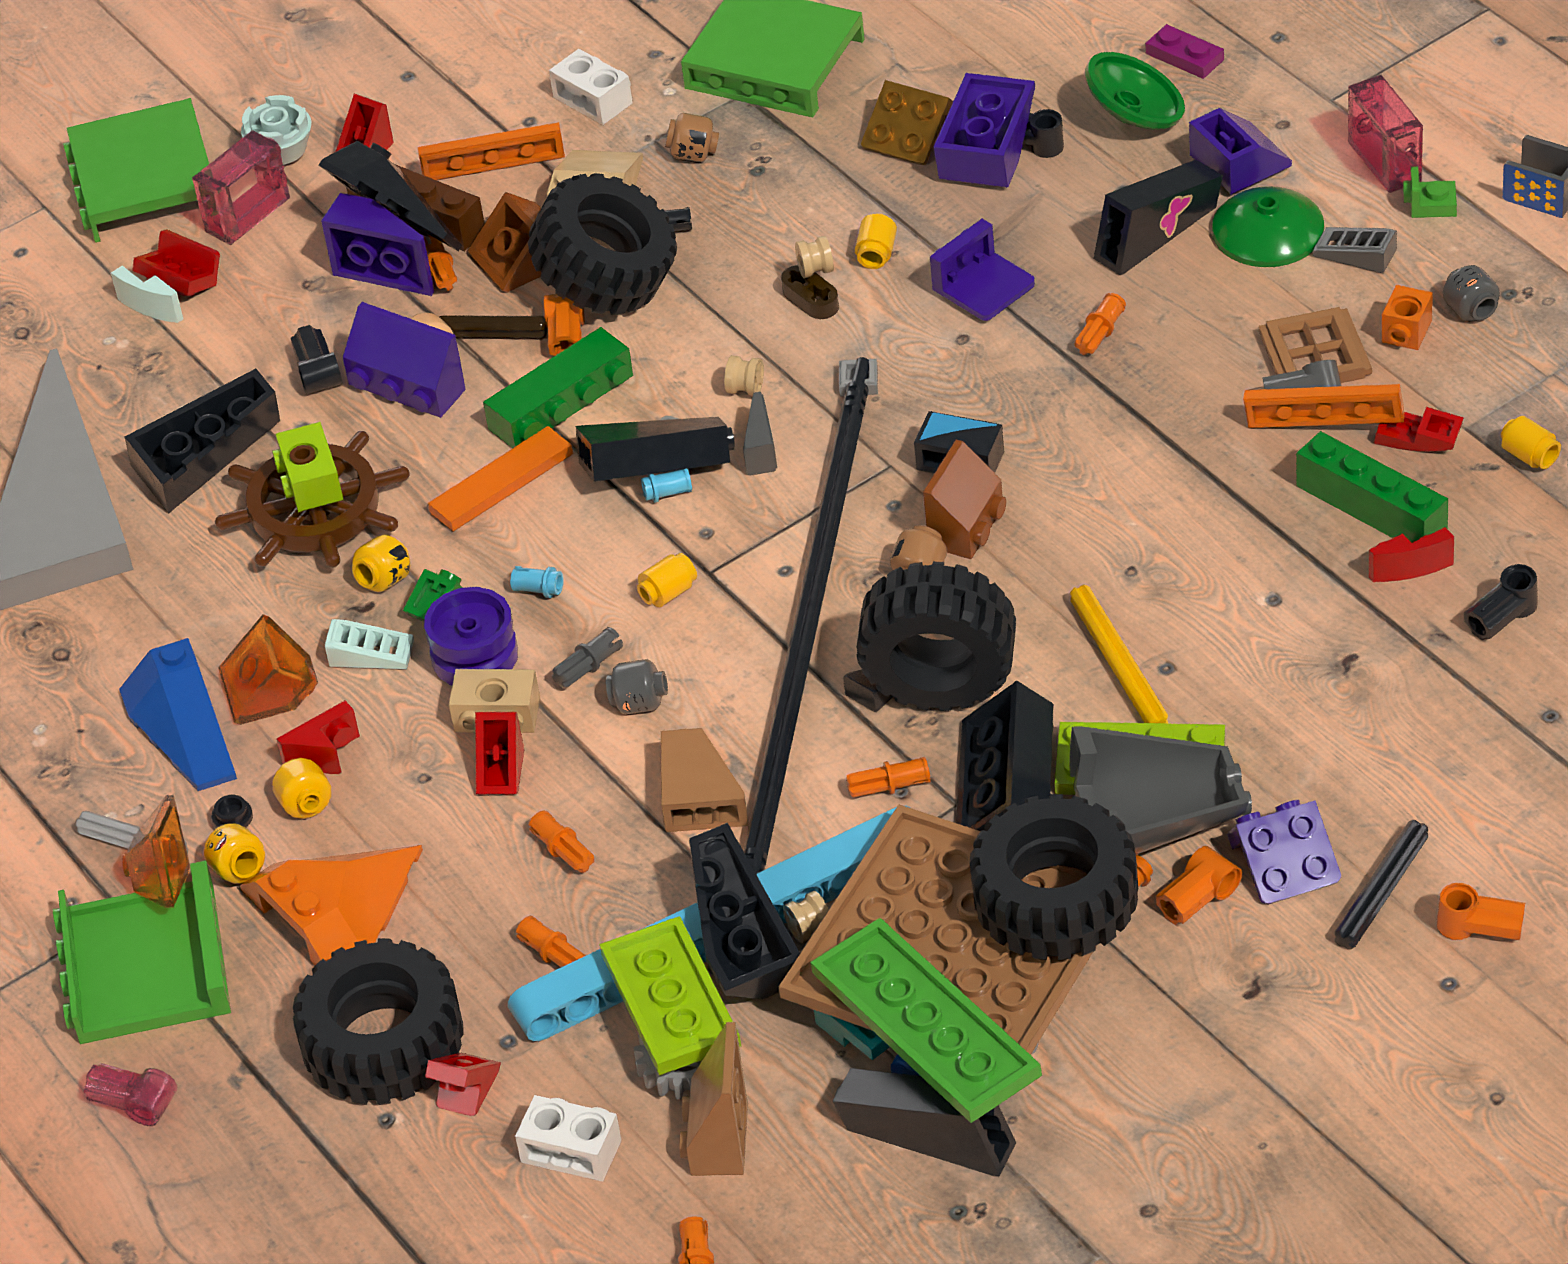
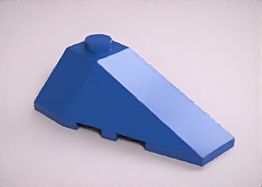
(175, 711)

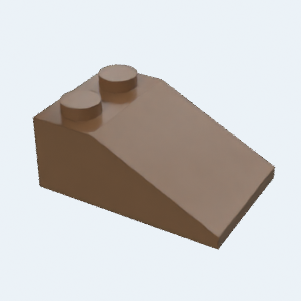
(716, 1110)

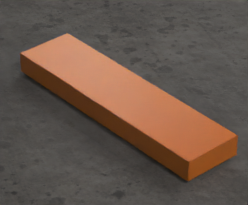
(491, 151)
(1324, 406)
(500, 478)

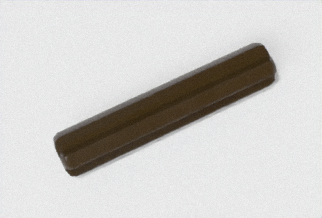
(496, 326)

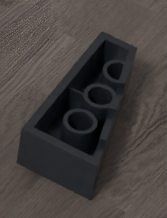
(202, 437)

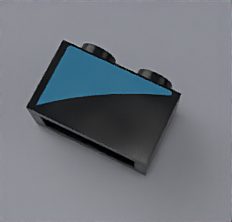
(942, 430)

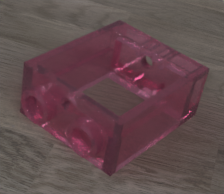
(1383, 130)
(231, 219)

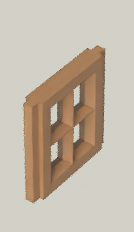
(1347, 340)

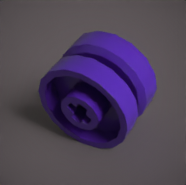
(470, 632)

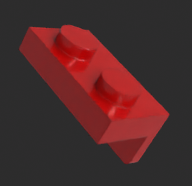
(180, 264)

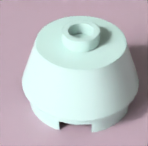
(281, 121)

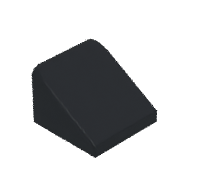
(862, 691)

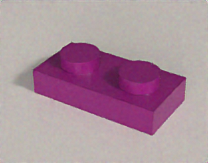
(1184, 51)

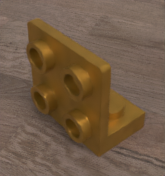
(906, 122)

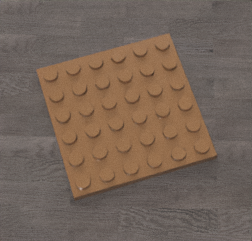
(923, 890)

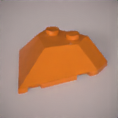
(335, 897)

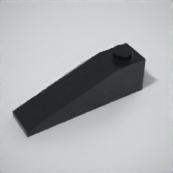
(375, 177)
(739, 924)

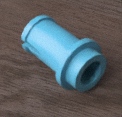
(666, 484)
(536, 580)

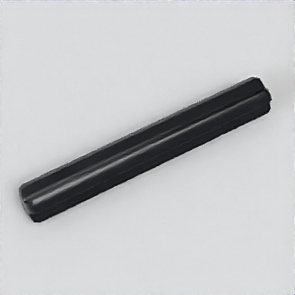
(1381, 884)

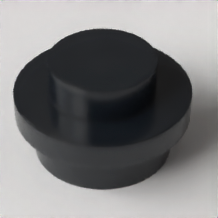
(232, 810)

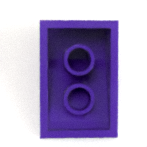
(984, 130)
(375, 246)

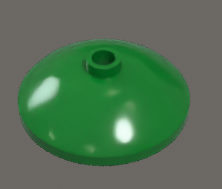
(1134, 91)
(1267, 227)

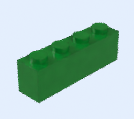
(558, 387)
(1369, 489)

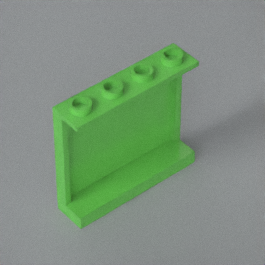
(770, 52)
(135, 162)
(140, 962)

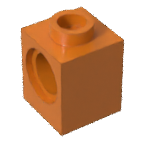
(1407, 317)

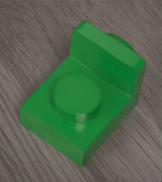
(429, 589)

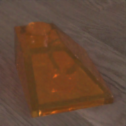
(266, 673)
(158, 856)

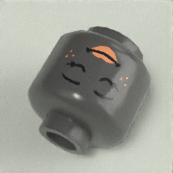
(1471, 293)
(636, 687)

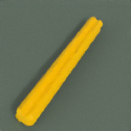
(1118, 655)

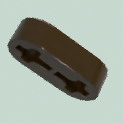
(804, 296)

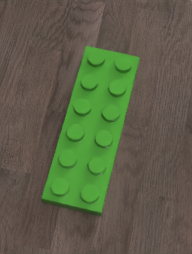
(926, 1020)

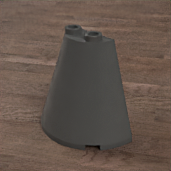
(1157, 783)

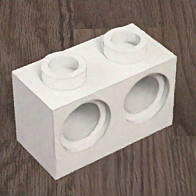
(590, 86)
(568, 1137)

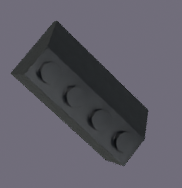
(1004, 755)

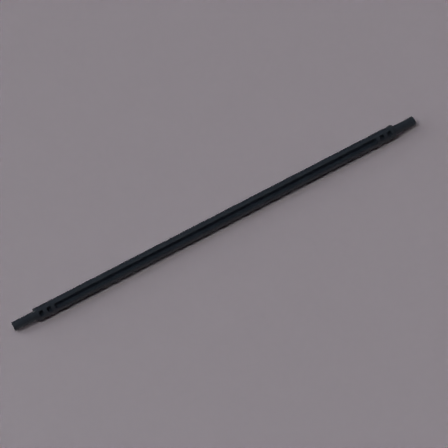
(806, 620)

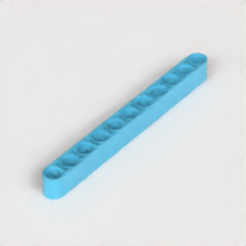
(586, 984)

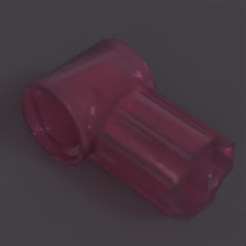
(139, 1095)

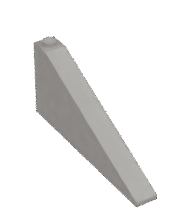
(55, 504)

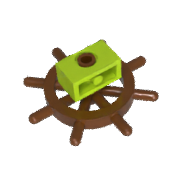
(308, 476)

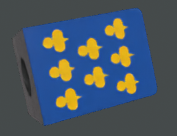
(1540, 178)

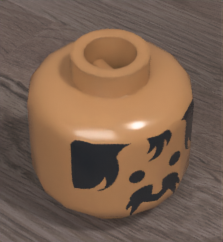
(691, 137)
(917, 546)

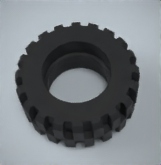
(585, 269)
(942, 603)
(1064, 917)
(369, 980)

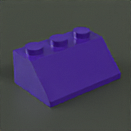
(403, 360)

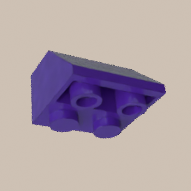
(1234, 149)

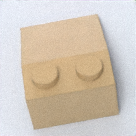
(618, 164)

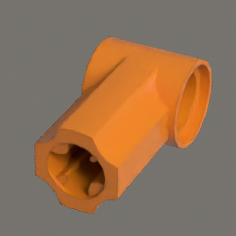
(563, 322)
(1205, 878)
(1465, 913)

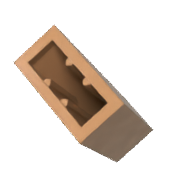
(697, 784)

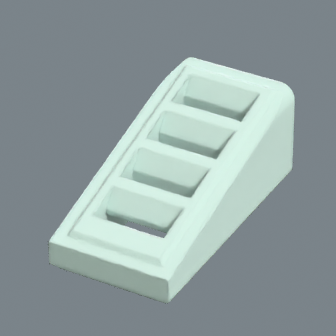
(346, 637)

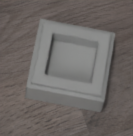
(846, 370)

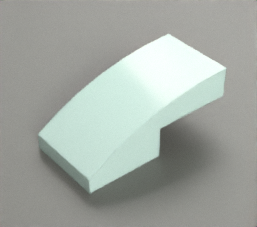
(149, 298)

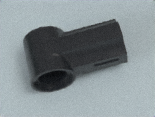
(1045, 133)
(315, 363)
(1512, 598)

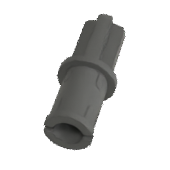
(587, 657)

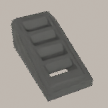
(1365, 247)
(758, 442)

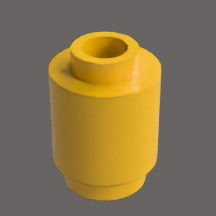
(875, 240)
(1530, 442)
(666, 579)

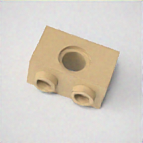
(494, 692)

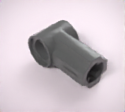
(1316, 374)

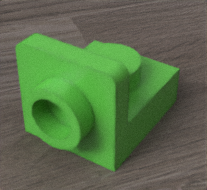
(1430, 198)

